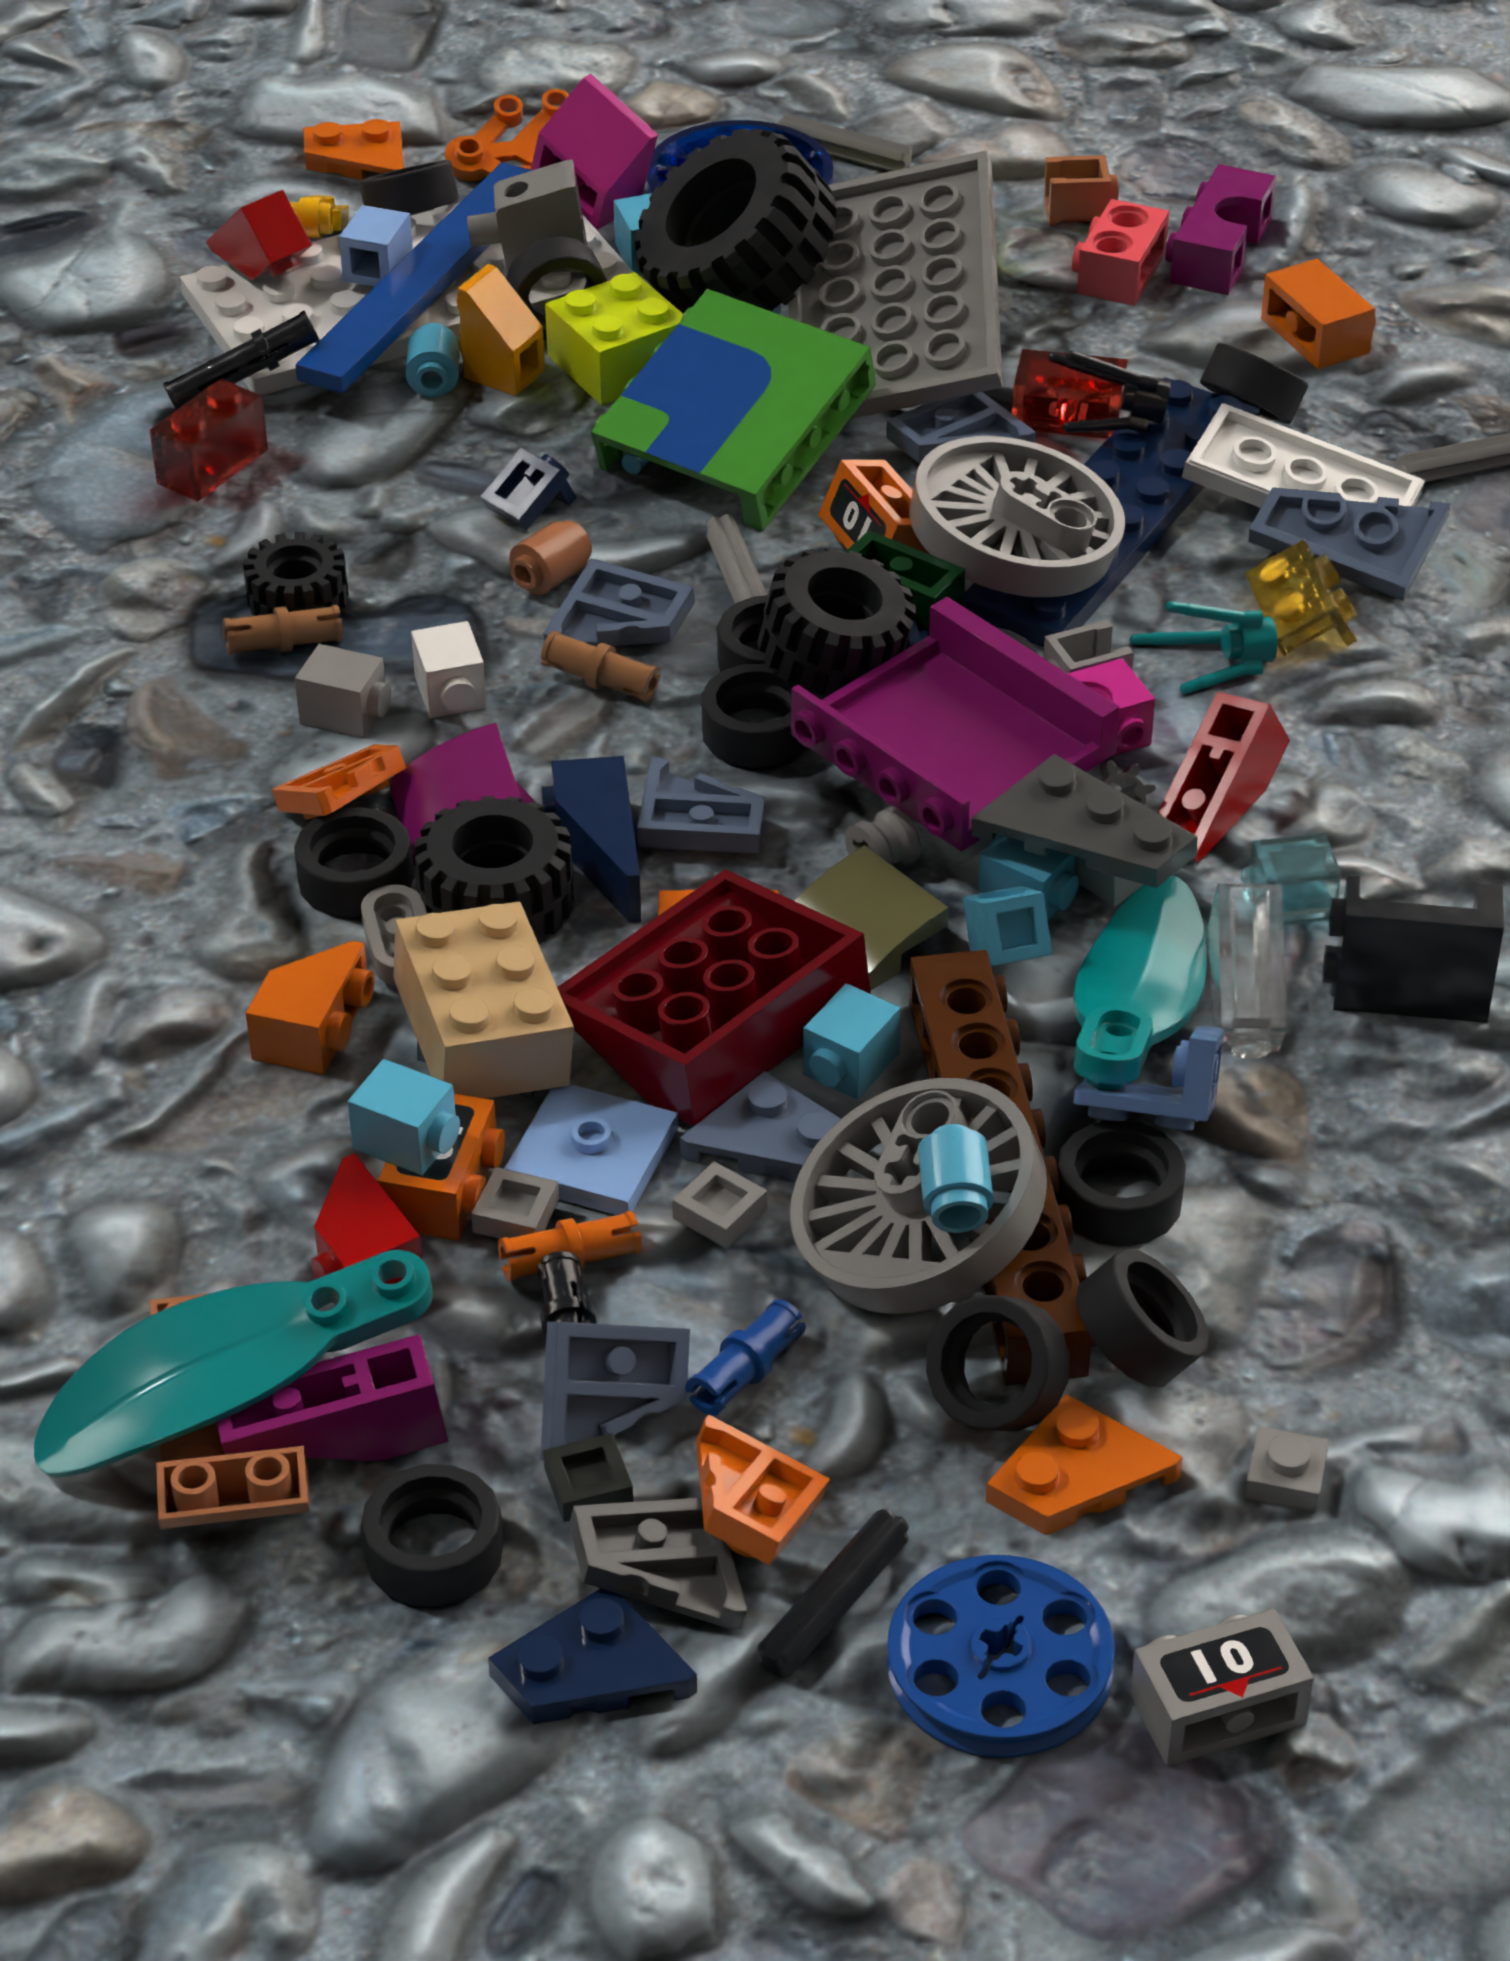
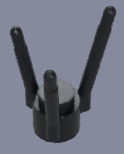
(1142, 394)

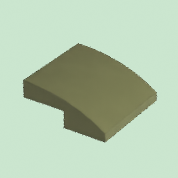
(881, 904)

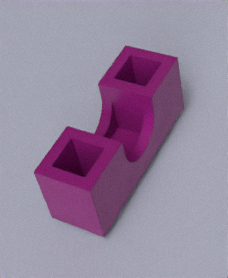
(1214, 232)

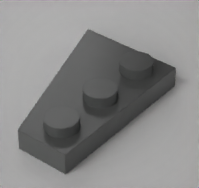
(1084, 817)

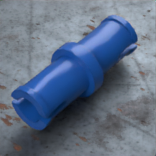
(745, 1357)

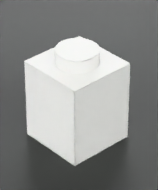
(449, 669)

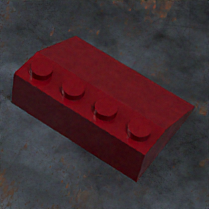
(712, 992)

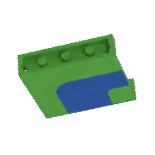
(739, 402)

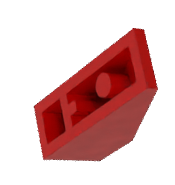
(1225, 768)

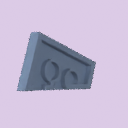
(1366, 541)

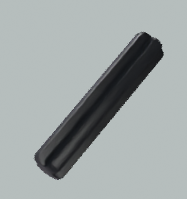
(832, 1594)

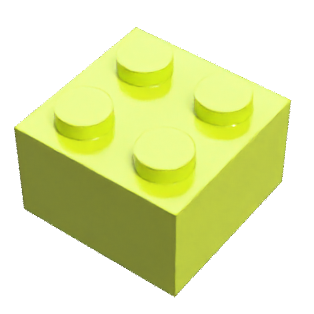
(608, 333)

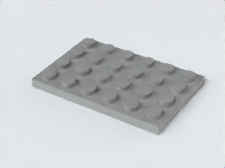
(914, 281)

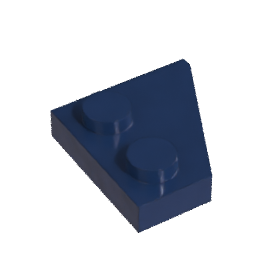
(589, 1662)

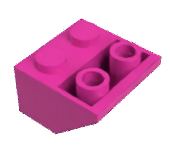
(607, 147)

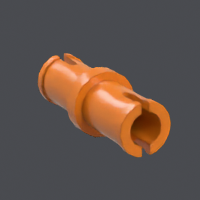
(587, 1240)

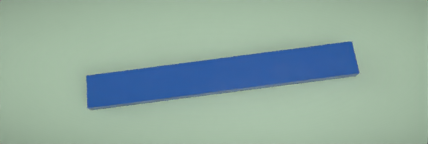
(401, 294)

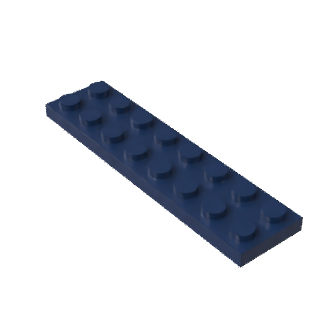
(1149, 484)

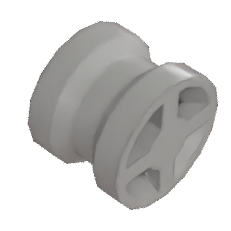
(889, 836)

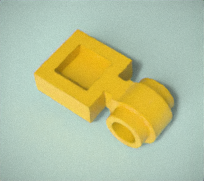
(321, 215)

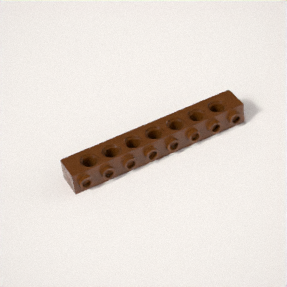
(966, 1036)

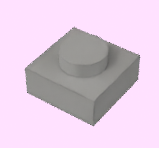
(514, 1204)
(720, 1204)
(1286, 1469)

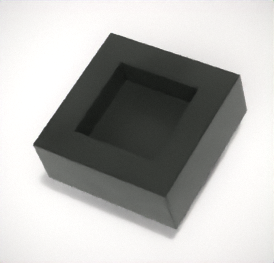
(587, 1474)

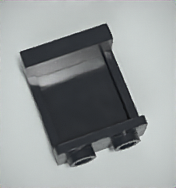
(1414, 955)

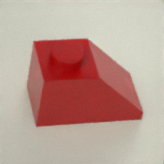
(262, 238)
(359, 1222)

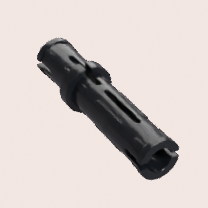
(245, 359)

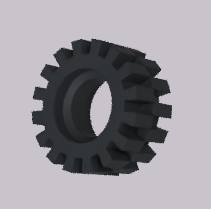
(295, 574)

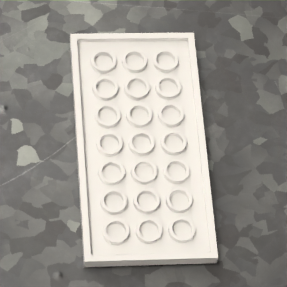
(236, 305)

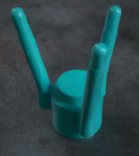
(1247, 640)

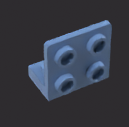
(1194, 1069)

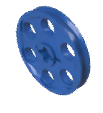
(1012, 1679)

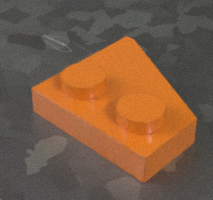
(354, 148)
(340, 781)
(1077, 1467)
(753, 1492)

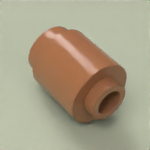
(550, 556)

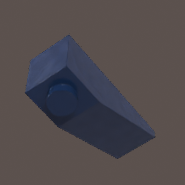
(596, 809)

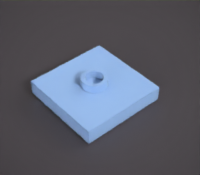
(595, 1147)

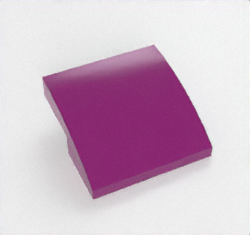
(451, 773)

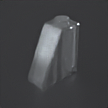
(1247, 968)

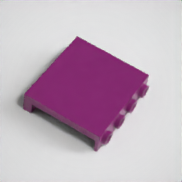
(955, 722)

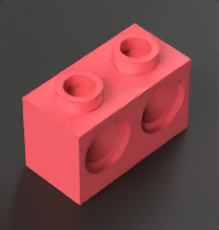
(1121, 252)

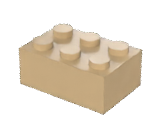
(483, 1001)

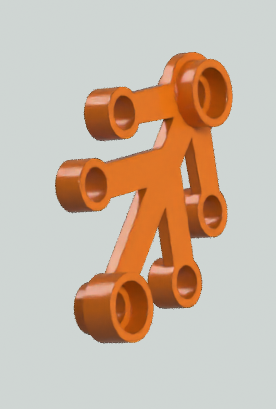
(480, 154)

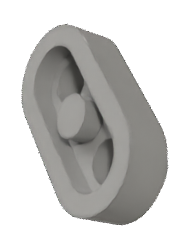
(378, 918)

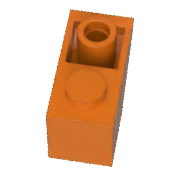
(309, 1008)

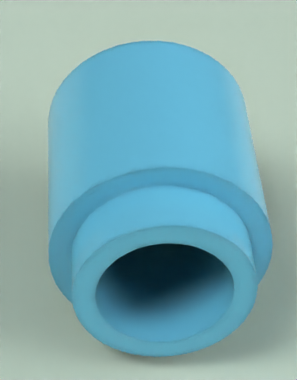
(432, 360)
(955, 1178)

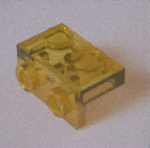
(1301, 597)

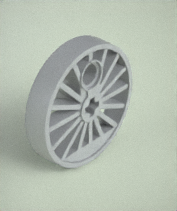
(1021, 496)
(878, 1232)

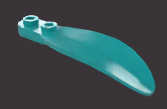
(1139, 982)
(219, 1358)

